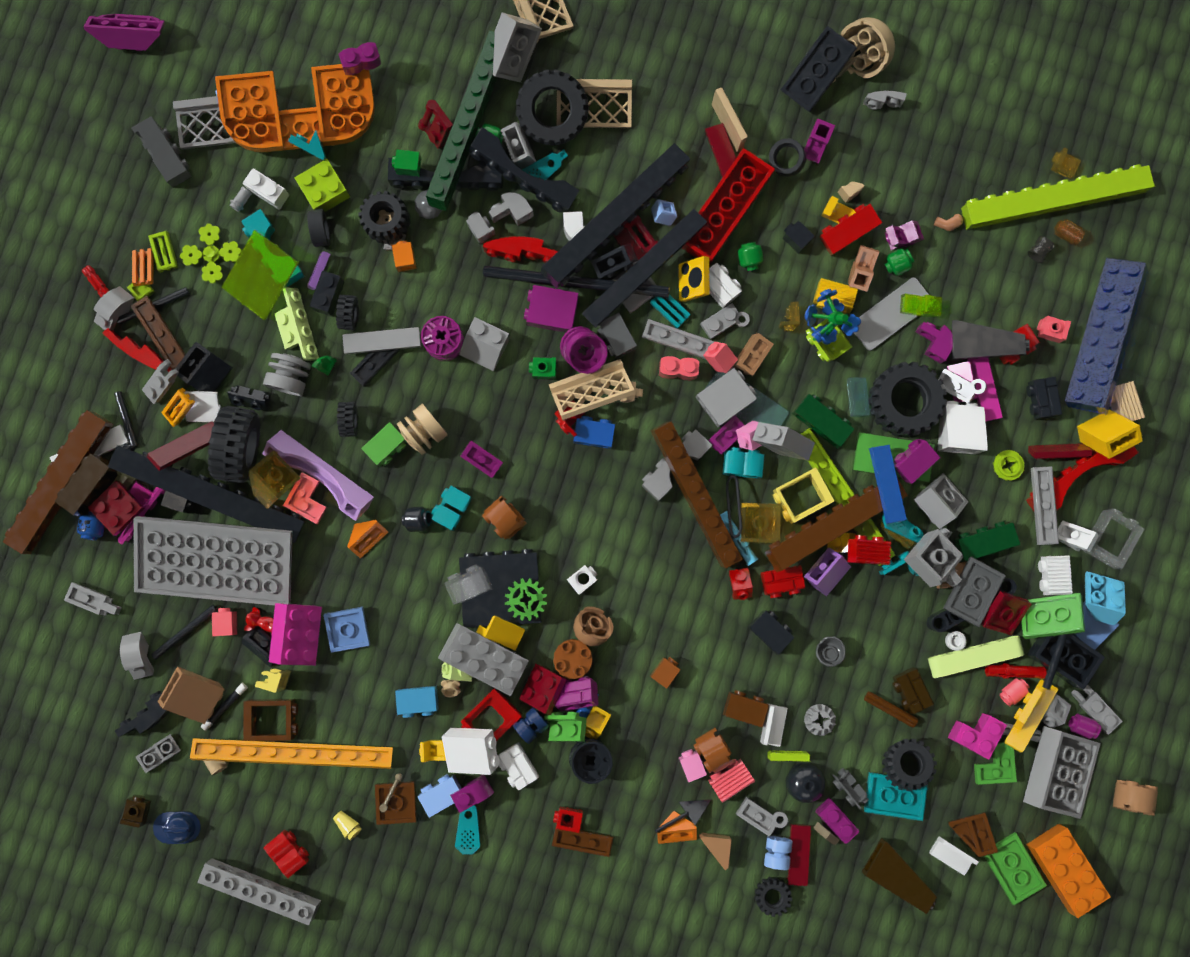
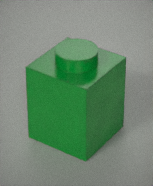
(407, 162)

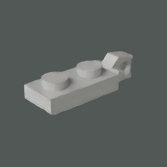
(91, 600)

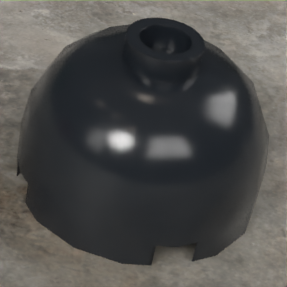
(805, 783)

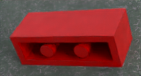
(850, 228)

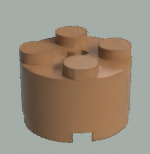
(1135, 797)

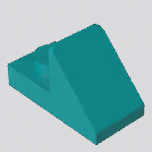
(314, 147)

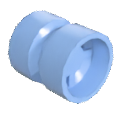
(777, 853)

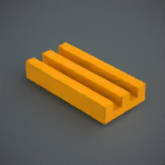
(185, 400)

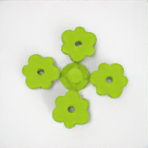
(210, 253)

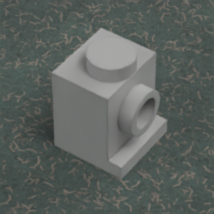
(480, 227)

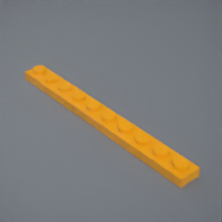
(291, 753)

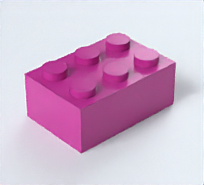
(295, 634)

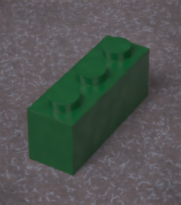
(823, 420)
(987, 540)

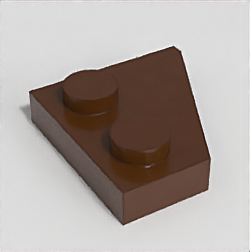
(975, 833)

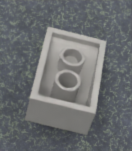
(513, 46)

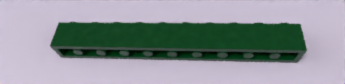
(463, 129)

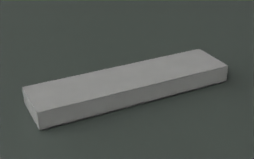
(676, 338)
(381, 340)
(1044, 505)

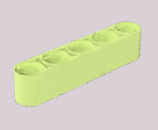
(976, 656)

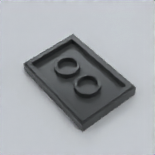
(974, 592)

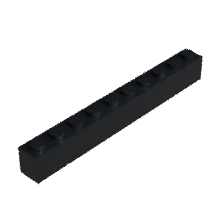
(615, 216)
(204, 492)

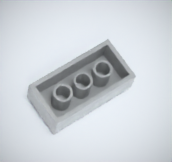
(483, 659)

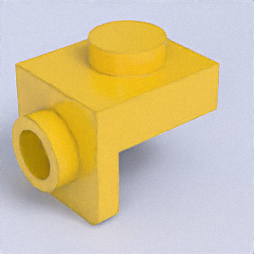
(841, 543)
(432, 751)

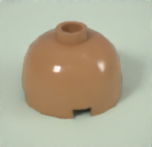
(592, 626)

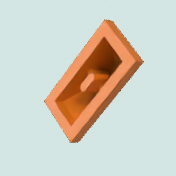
(365, 536)
(679, 831)

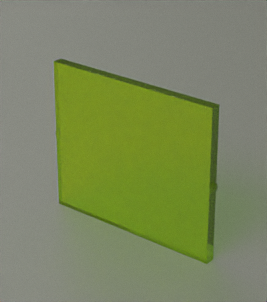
(260, 274)

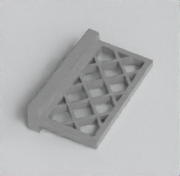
(199, 106)

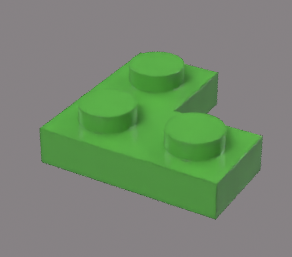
(1002, 768)

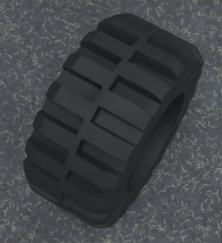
(526, 107)
(929, 388)
(233, 444)

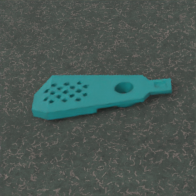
(542, 165)
(904, 529)
(468, 824)

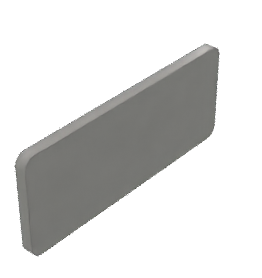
(885, 316)

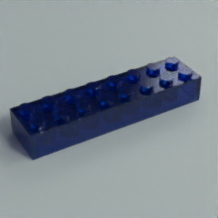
(1106, 335)

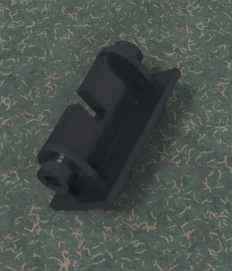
(240, 396)

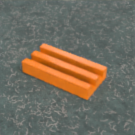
(135, 267)

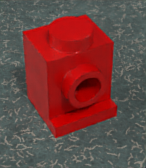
(572, 825)

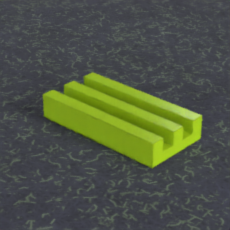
(167, 266)
(774, 755)

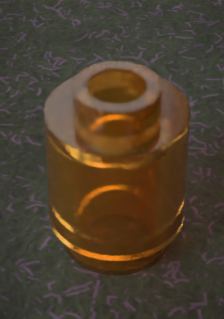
(1069, 231)

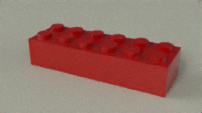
(729, 204)

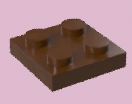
(400, 806)

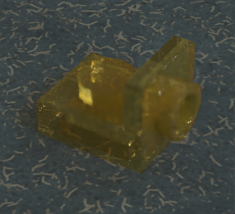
(1065, 163)
(792, 314)

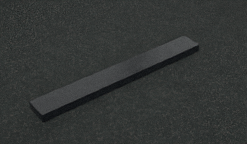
(644, 268)

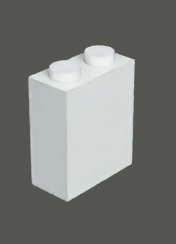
(470, 751)

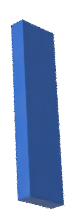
(887, 484)

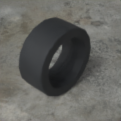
(787, 143)
(318, 228)

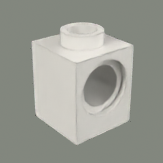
(573, 580)

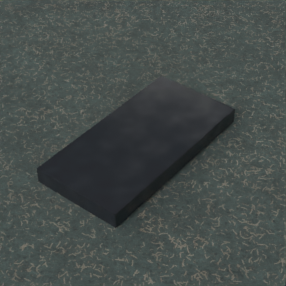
(818, 69)

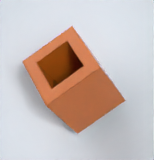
(404, 256)

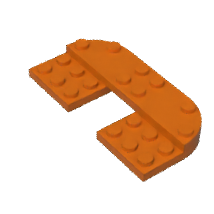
(254, 121)

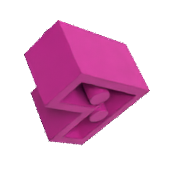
(982, 738)

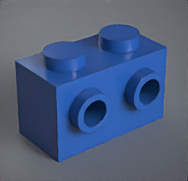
(594, 433)

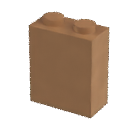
(191, 695)

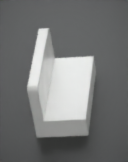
(773, 725)
(952, 856)

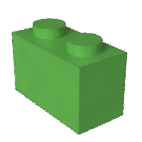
(384, 445)

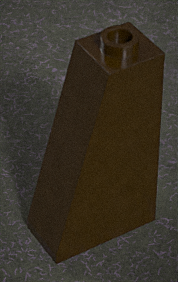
(895, 875)

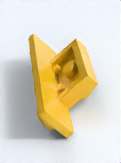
(1030, 716)

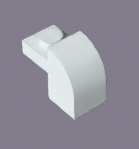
(572, 223)

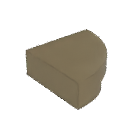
(826, 834)

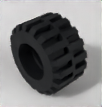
(392, 229)
(922, 757)

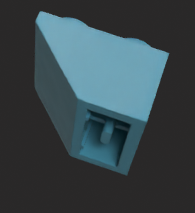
(1105, 598)

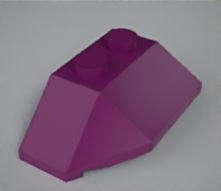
(125, 30)

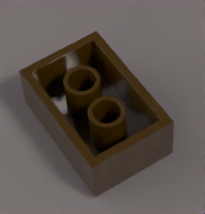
(86, 485)

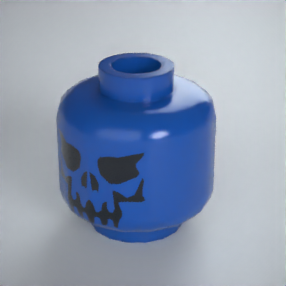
(90, 527)

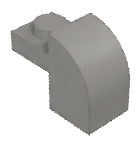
(514, 205)
(111, 306)
(134, 655)

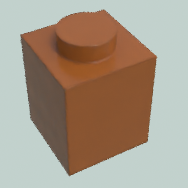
(665, 672)

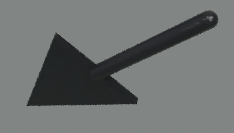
(692, 809)

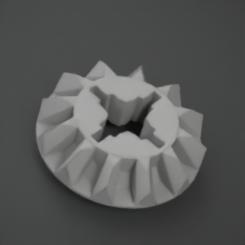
(812, 715)

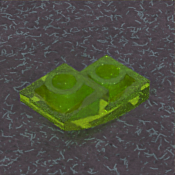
(921, 305)

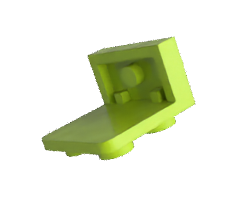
(834, 349)

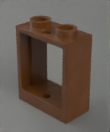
(250, 718)

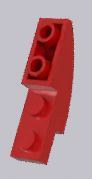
(514, 247)

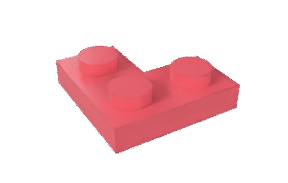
(300, 499)

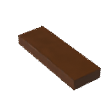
(583, 841)

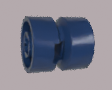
(524, 727)

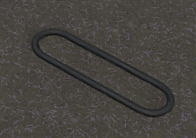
(728, 506)

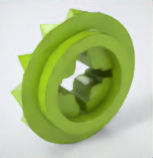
(1015, 470)

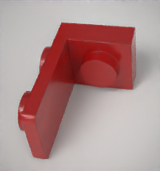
(566, 424)

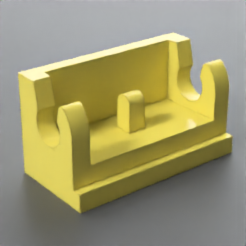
(276, 680)

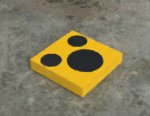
(694, 279)

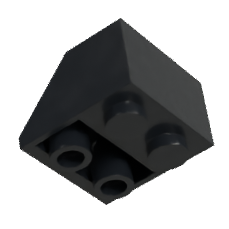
(202, 369)

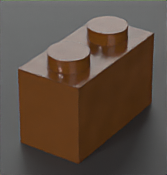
(746, 709)

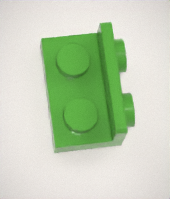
(566, 727)

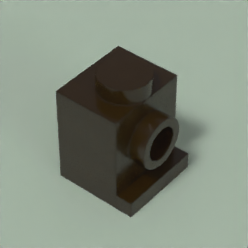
(142, 807)

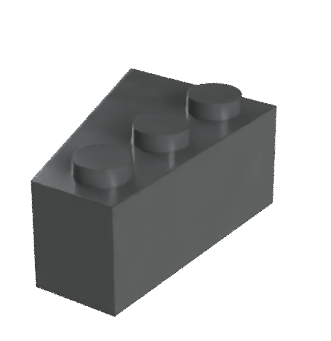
(162, 151)

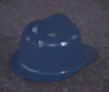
(176, 827)

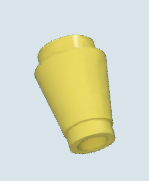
(347, 825)

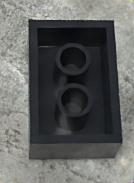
(1077, 659)

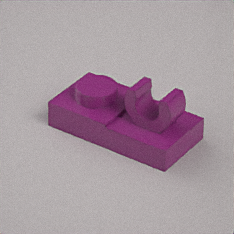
(726, 435)
(481, 459)

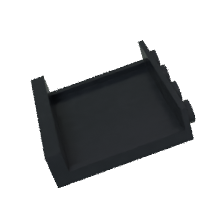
(502, 573)

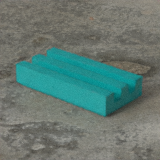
(686, 314)

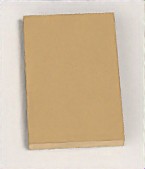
(730, 120)

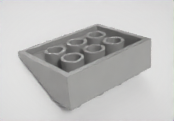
(1061, 772)

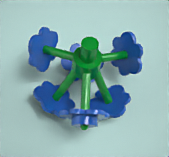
(835, 317)

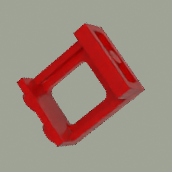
(501, 705)

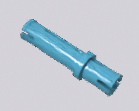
(743, 547)

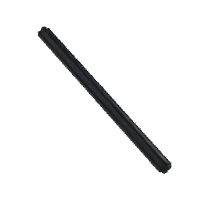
(576, 281)

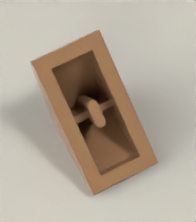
(719, 846)

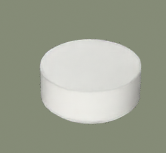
(955, 640)

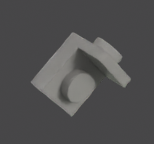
(1056, 712)

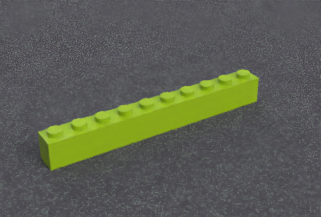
(1057, 197)

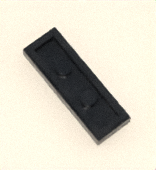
(371, 365)

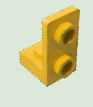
(836, 210)

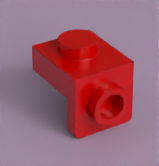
(741, 583)

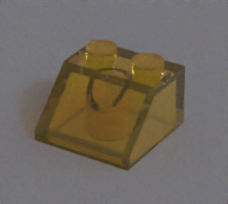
(271, 479)
(760, 522)

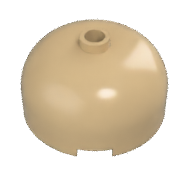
(874, 42)

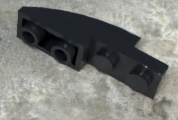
(146, 718)

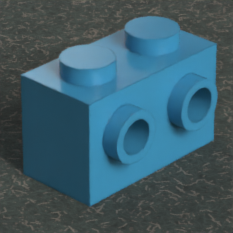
(417, 700)

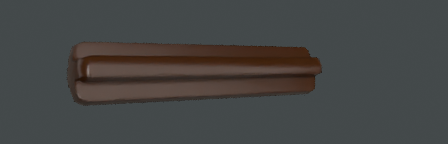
(891, 709)

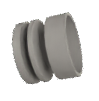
(287, 374)

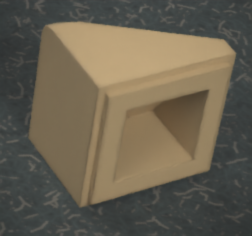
(850, 191)

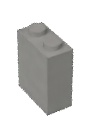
(726, 397)
(783, 441)

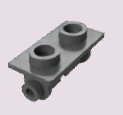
(854, 795)

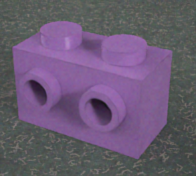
(827, 571)

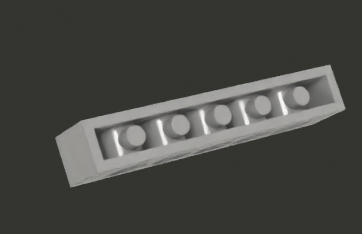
(259, 891)

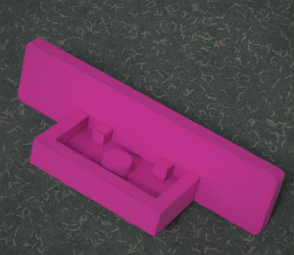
(147, 500)

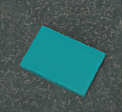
(891, 801)

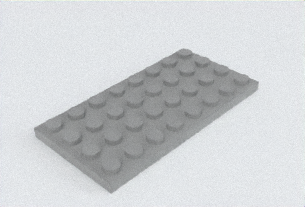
(212, 561)

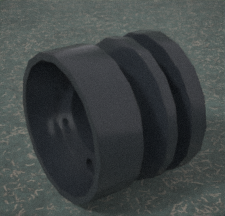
(601, 765)

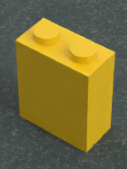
(1109, 434)

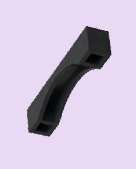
(489, 150)
(473, 178)

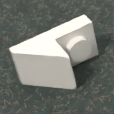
(1076, 536)

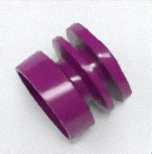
(442, 349)
(592, 352)

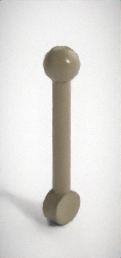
(383, 807)

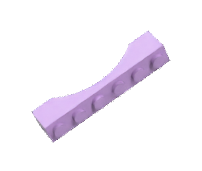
(349, 496)

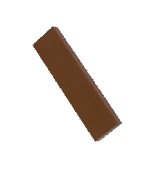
(158, 331)

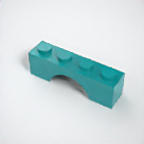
(260, 222)

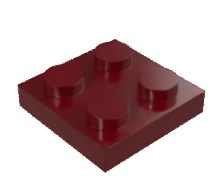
(116, 508)
(1005, 613)
(542, 689)

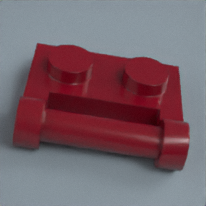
(440, 127)
(628, 236)

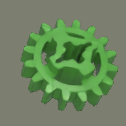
(535, 597)

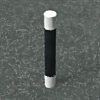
(224, 706)

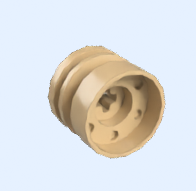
(421, 429)

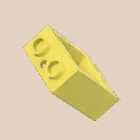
(820, 488)

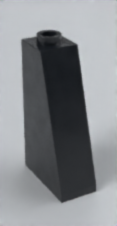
(980, 341)

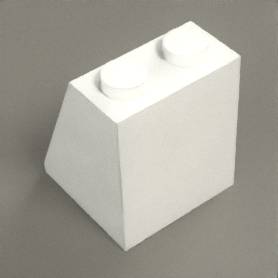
(962, 429)

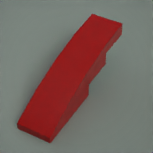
(144, 355)

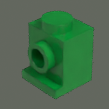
(548, 373)

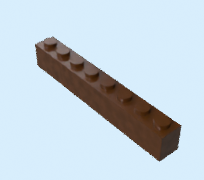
(696, 494)
(40, 505)
(826, 528)

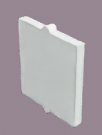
(204, 408)

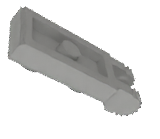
(160, 382)
(1097, 710)

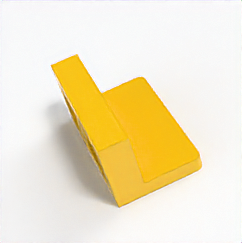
(502, 632)

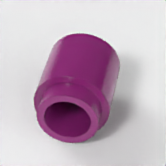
(1084, 726)

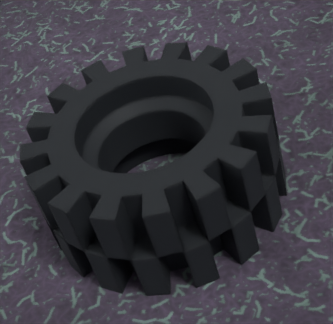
(347, 312)
(347, 419)
(778, 907)

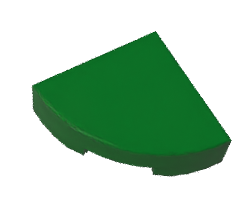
(324, 364)

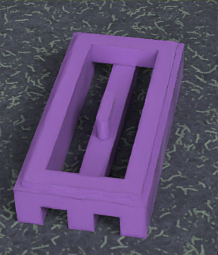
(320, 265)

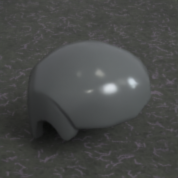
(423, 208)
(830, 651)

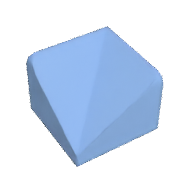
(663, 212)

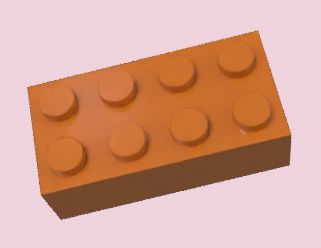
(1068, 870)

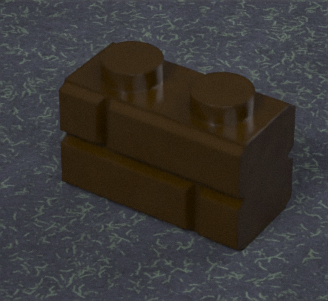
(912, 690)

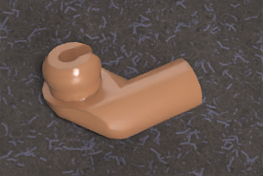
(949, 224)

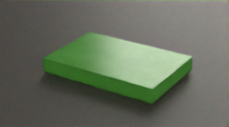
(1054, 616)
(1015, 869)

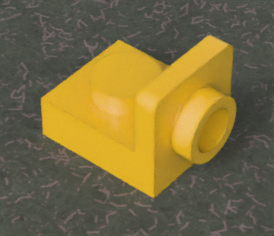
(596, 722)

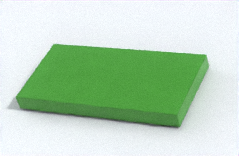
(862, 457)

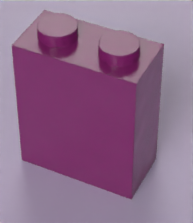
(551, 308)

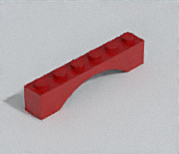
(1083, 464)

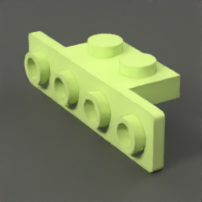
(295, 327)

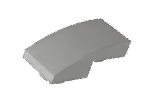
(892, 98)
(158, 753)

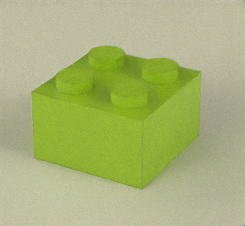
(322, 186)

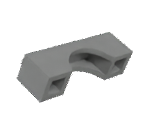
(659, 482)

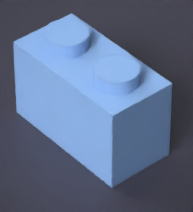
(438, 797)

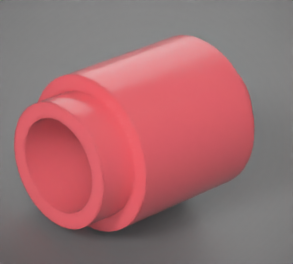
(1014, 692)

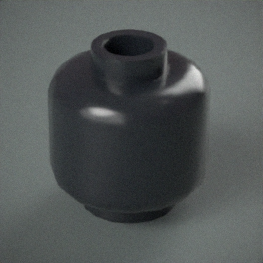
(417, 519)

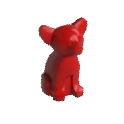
(254, 619)

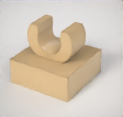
(638, 393)

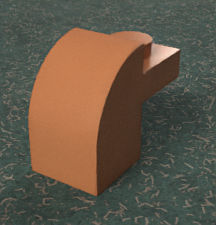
(862, 268)

